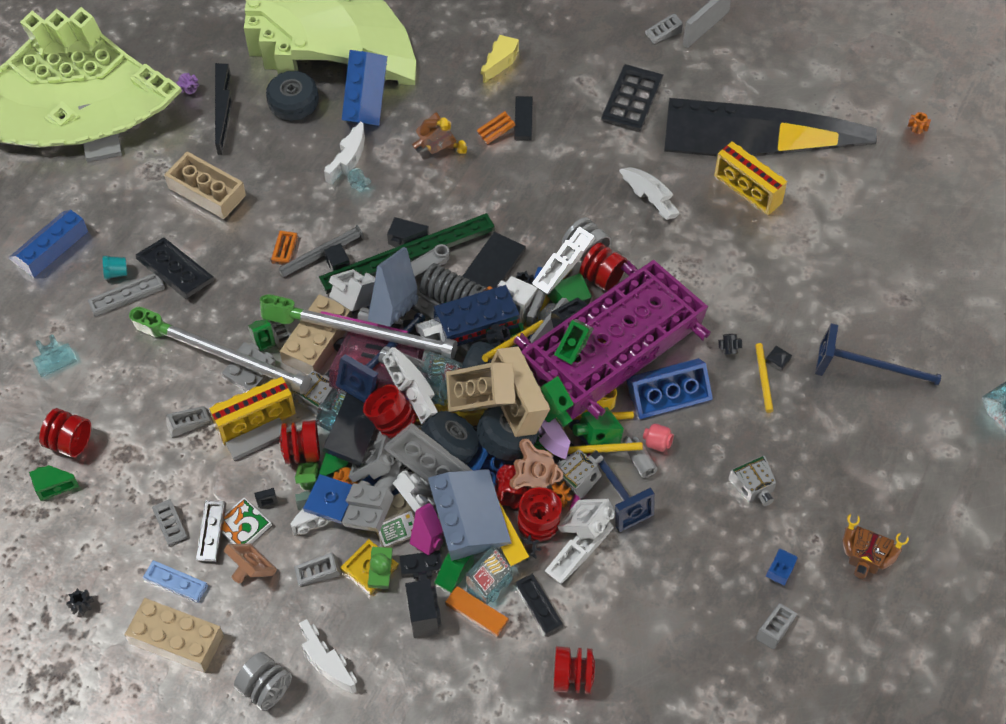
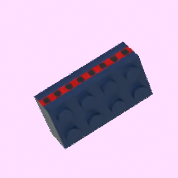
(473, 315)

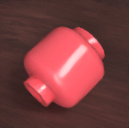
(658, 437)

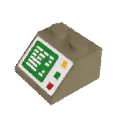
(397, 523)

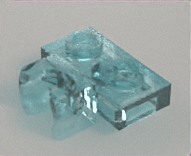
(53, 357)

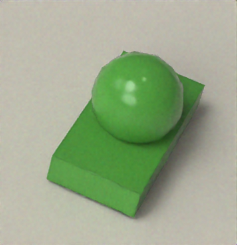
(307, 475)
(380, 567)

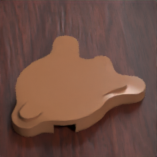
(535, 468)

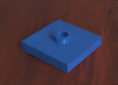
(328, 499)

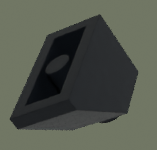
(405, 231)

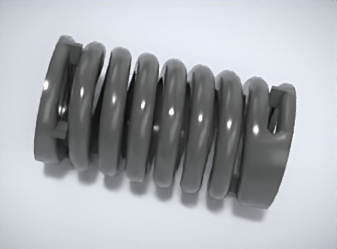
(447, 285)

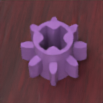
(188, 83)

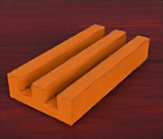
(494, 126)
(282, 259)

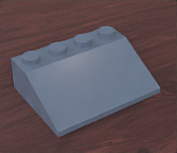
(393, 289)
(468, 512)

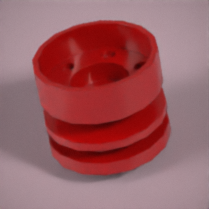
(602, 266)
(389, 410)
(65, 432)
(300, 442)
(539, 513)
(573, 670)

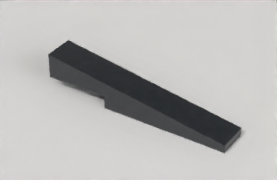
(223, 104)

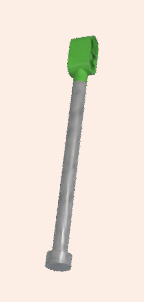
(284, 311)
(153, 325)

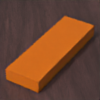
(476, 611)

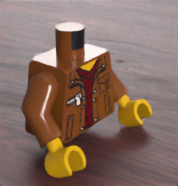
(436, 136)
(869, 550)

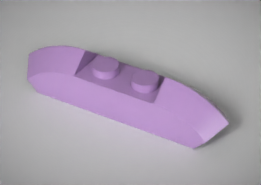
(554, 438)

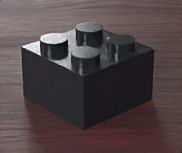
(423, 608)

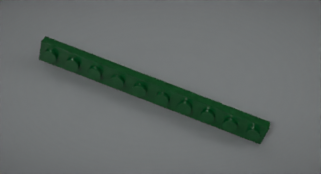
(450, 237)

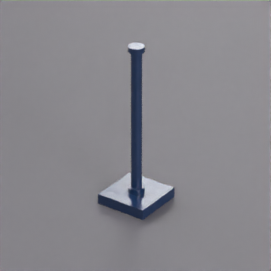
(828, 350)
(361, 379)
(631, 509)

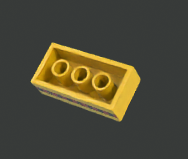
(750, 178)
(252, 409)

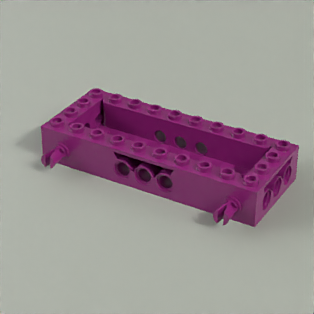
(627, 345)

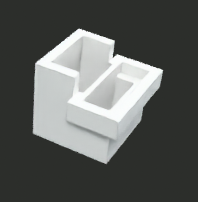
(352, 289)
(522, 295)

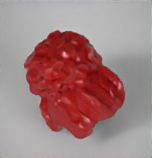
(506, 494)

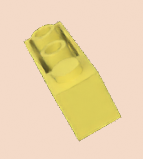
(502, 56)

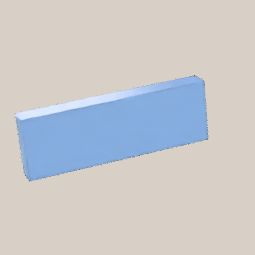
(175, 581)

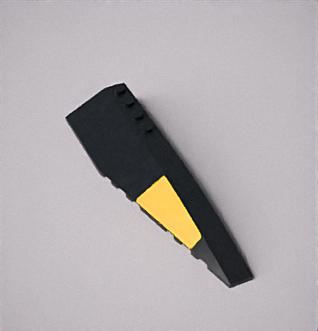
(710, 126)

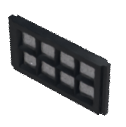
(632, 97)

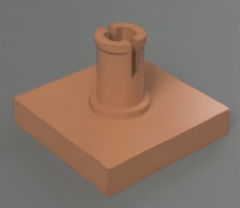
(249, 562)

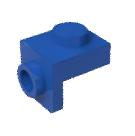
(782, 567)

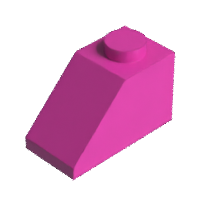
(426, 530)

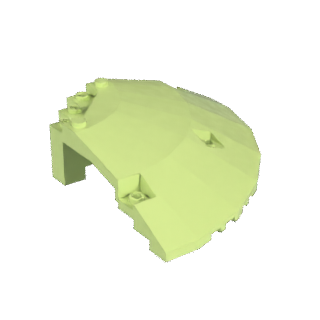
(327, 31)
(69, 67)

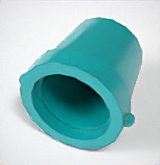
(114, 267)

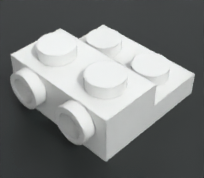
(414, 490)
(587, 518)

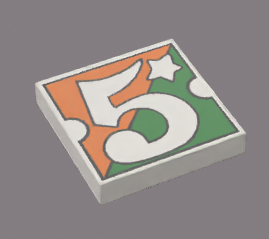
(244, 523)

